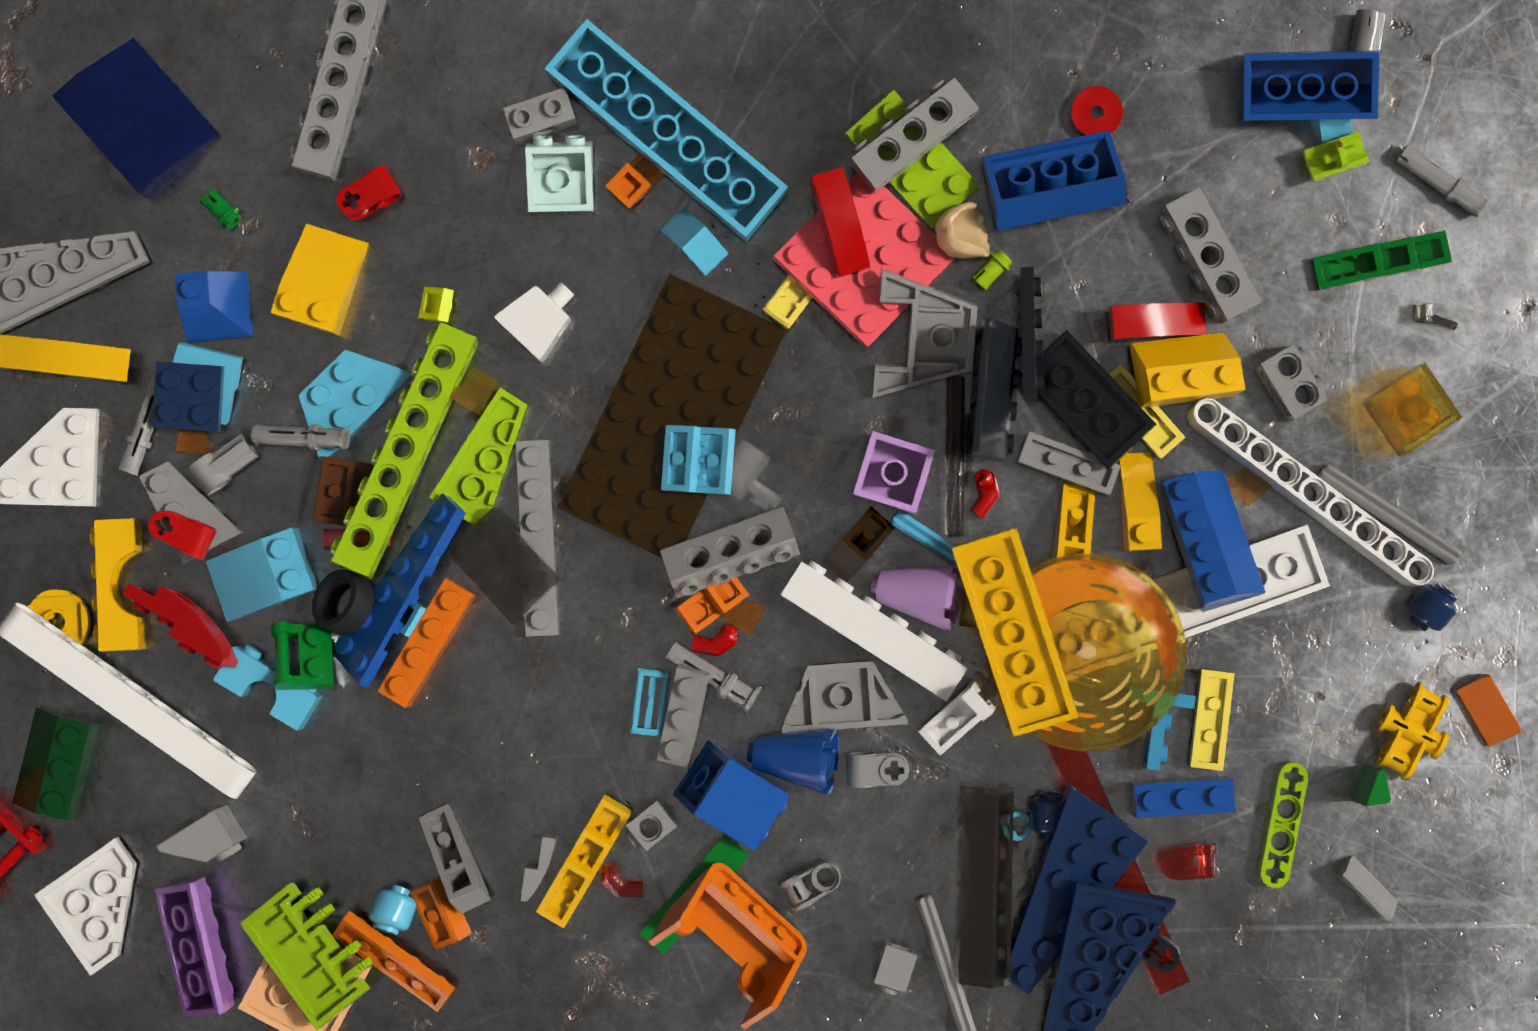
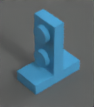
(1154, 750)

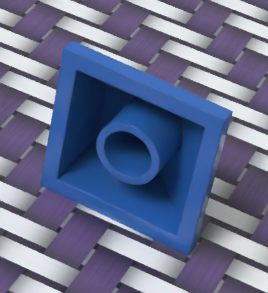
(214, 305)

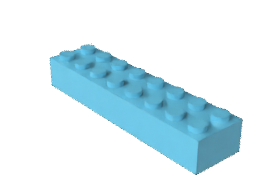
(666, 130)

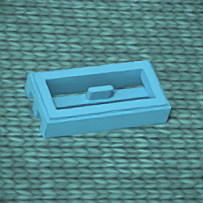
(650, 702)

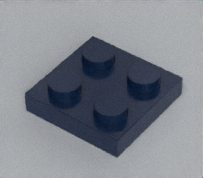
(188, 396)

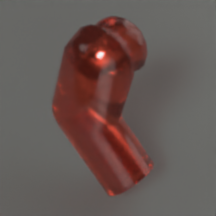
(617, 885)

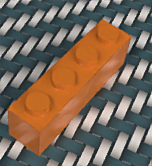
(427, 643)

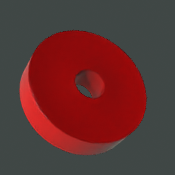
(1099, 98)

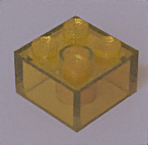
(1412, 409)

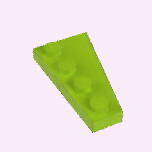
(483, 457)

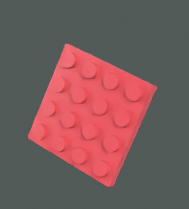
(893, 242)

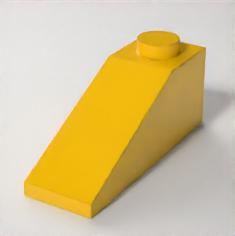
(1139, 503)
(1073, 521)

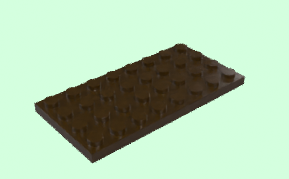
(689, 367)

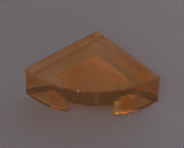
(193, 442)
(744, 616)

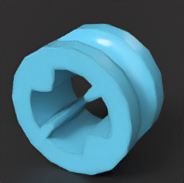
(1027, 831)

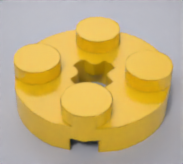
(70, 607)

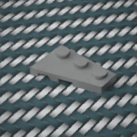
(175, 492)

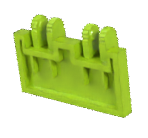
(303, 957)

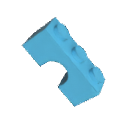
(291, 706)

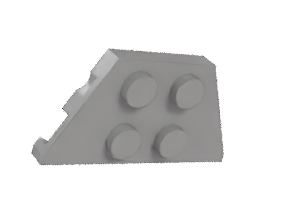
(842, 698)

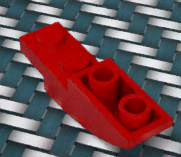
(187, 623)

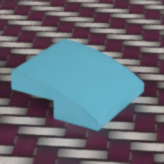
(198, 355)
(698, 459)

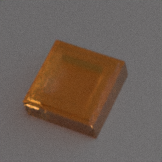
(1248, 485)

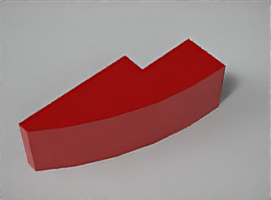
(840, 221)
(1157, 321)

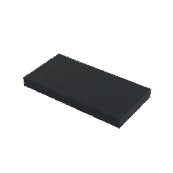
(1091, 401)

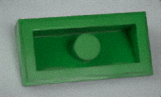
(1372, 787)

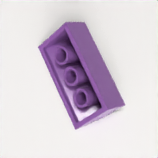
(195, 947)

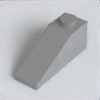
(454, 860)

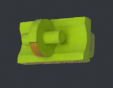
(1335, 156)

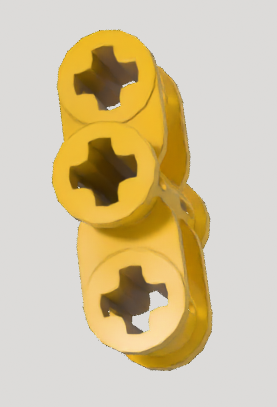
(1417, 721)

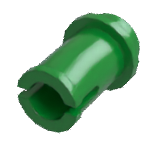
(221, 210)

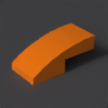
(634, 180)
(710, 604)

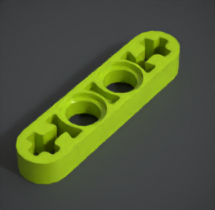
(1289, 825)

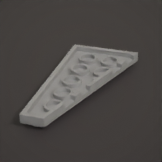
(50, 274)

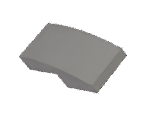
(535, 874)

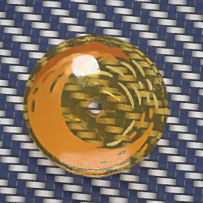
(1136, 644)

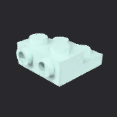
(559, 174)

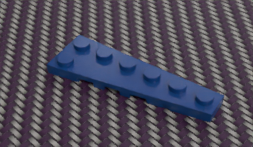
(364, 650)

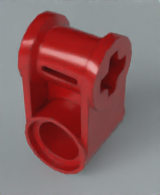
(371, 193)
(187, 534)

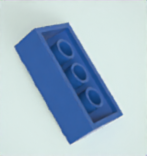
(1311, 85)
(1054, 180)
(1211, 539)

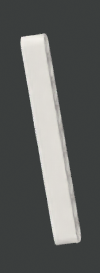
(1325, 494)
(126, 700)

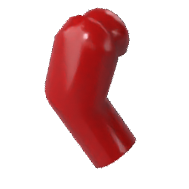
(987, 491)

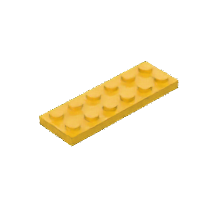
(1015, 632)

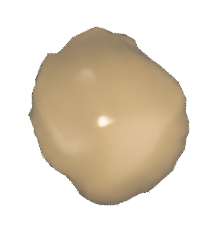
(962, 232)

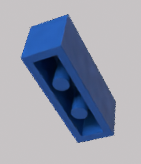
(1182, 797)

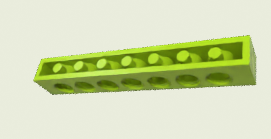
(366, 559)

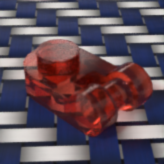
(1178, 862)

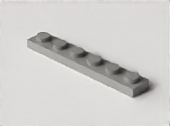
(538, 526)

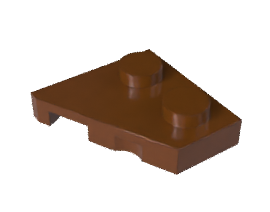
(338, 488)

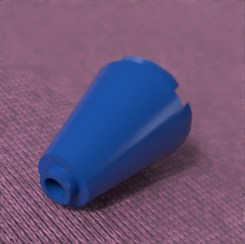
(798, 757)

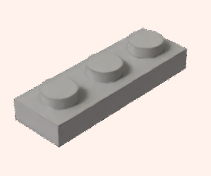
(1067, 464)
(683, 716)

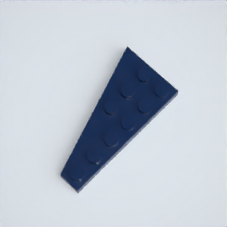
(1084, 846)
(1100, 951)

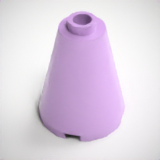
(921, 593)

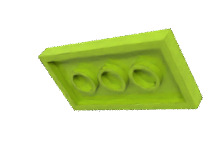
(929, 184)

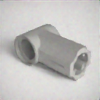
(217, 468)

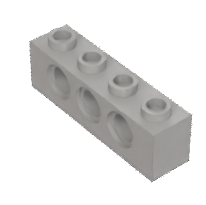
(959, 110)
(1196, 208)
(714, 547)

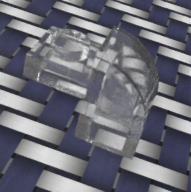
(747, 466)

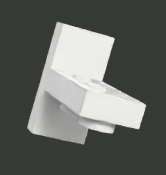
(960, 714)

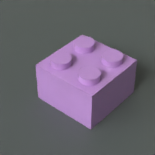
(893, 472)

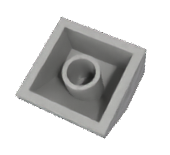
(208, 838)

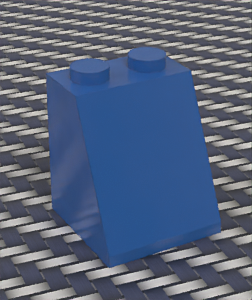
(731, 796)

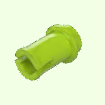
(992, 269)

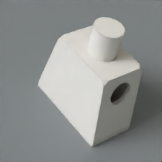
(537, 319)

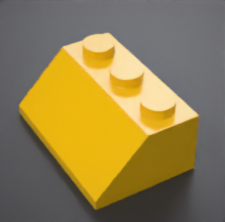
(1186, 370)

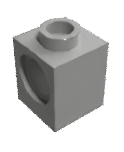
(661, 815)
(894, 968)

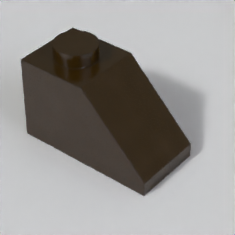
(859, 544)

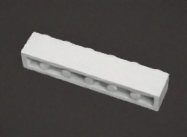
(873, 630)

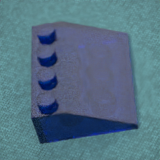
(136, 117)

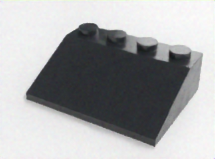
(992, 391)

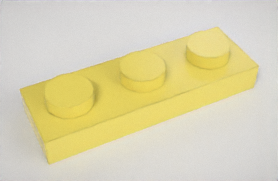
(1165, 434)
(1211, 719)

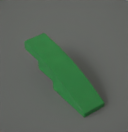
(1382, 260)

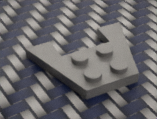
(938, 335)

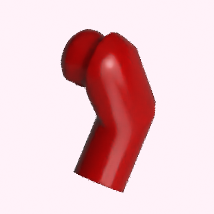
(718, 644)

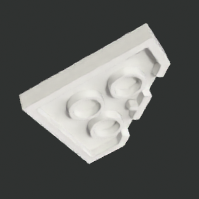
(56, 463)
(93, 904)

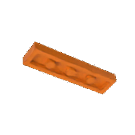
(394, 961)

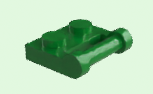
(314, 657)

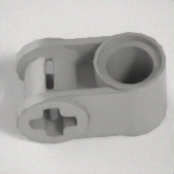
(868, 769)
(809, 885)

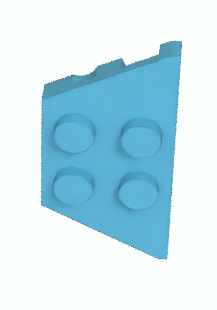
(350, 393)

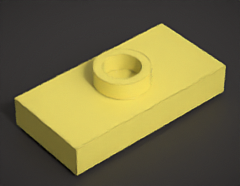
(787, 303)

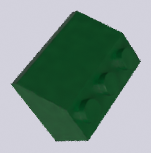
(56, 764)

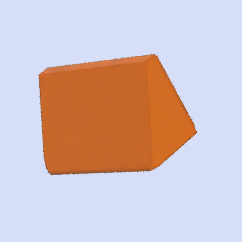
(1488, 710)
(440, 918)

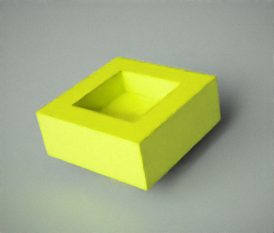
(436, 304)

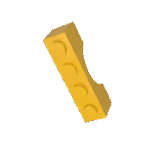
(114, 545)

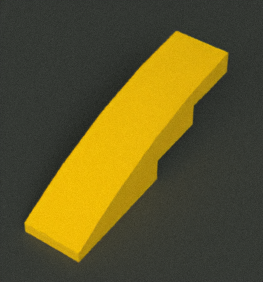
(64, 358)
(584, 861)

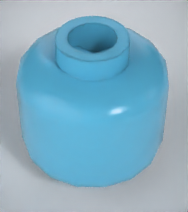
(392, 910)

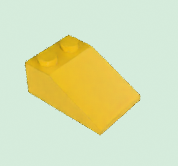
(320, 279)

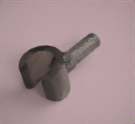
(1423, 314)

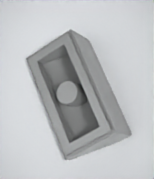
(1367, 888)

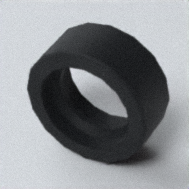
(356, 610)

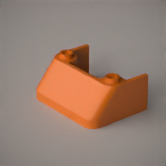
(745, 930)

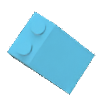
(262, 574)

